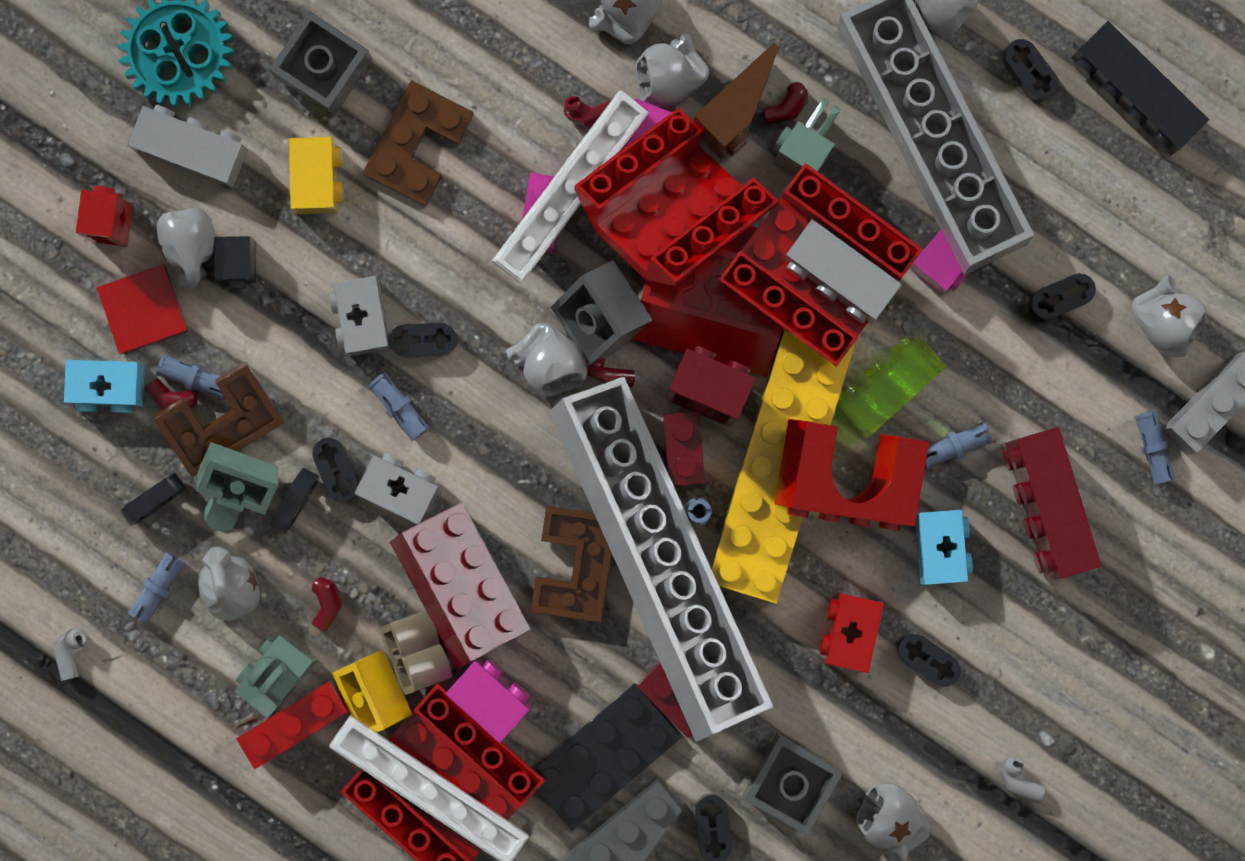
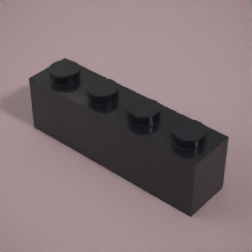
(1139, 89)

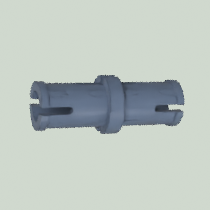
(189, 375)
(398, 406)
(957, 444)
(1155, 446)
(703, 505)
(156, 588)

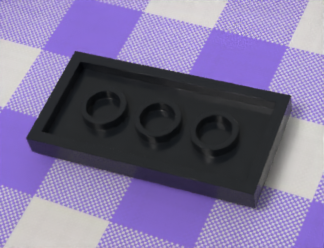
(604, 756)

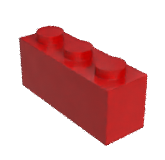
(293, 724)

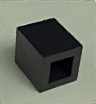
(235, 261)

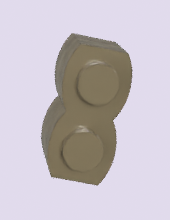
(416, 652)

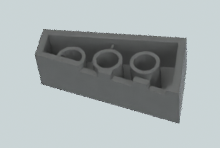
(631, 830)

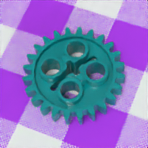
(150, 64)

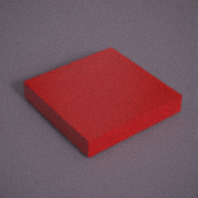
(142, 309)

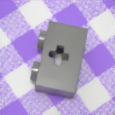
(366, 296)
(377, 482)

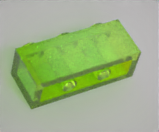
(889, 385)

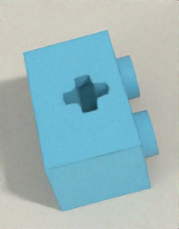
(85, 375)
(932, 564)

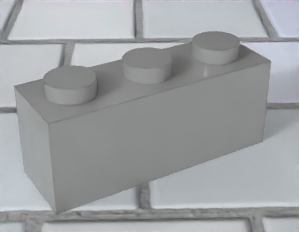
(188, 145)
(841, 273)
(1209, 407)

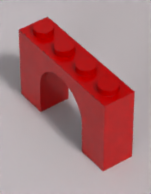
(808, 484)

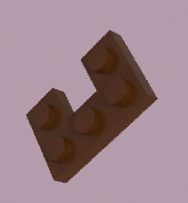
(415, 114)
(249, 419)
(586, 592)

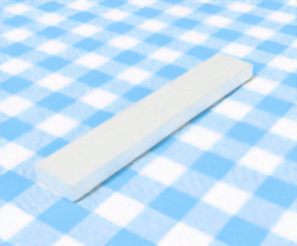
(559, 198)
(428, 790)

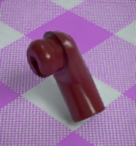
(791, 106)
(582, 113)
(608, 374)
(164, 398)
(329, 601)

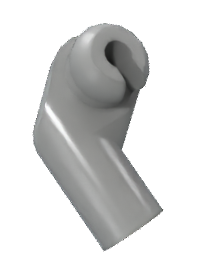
(67, 650)
(1017, 783)

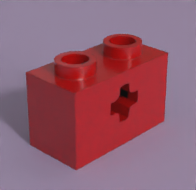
(104, 217)
(859, 650)

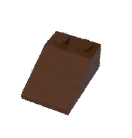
(731, 112)

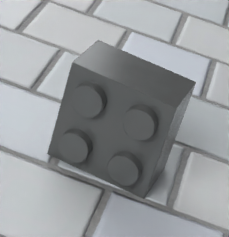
(321, 63)
(601, 312)
(792, 784)

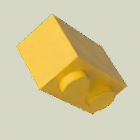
(314, 175)
(372, 692)

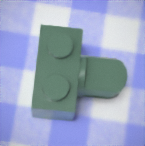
(804, 143)
(233, 484)
(274, 675)

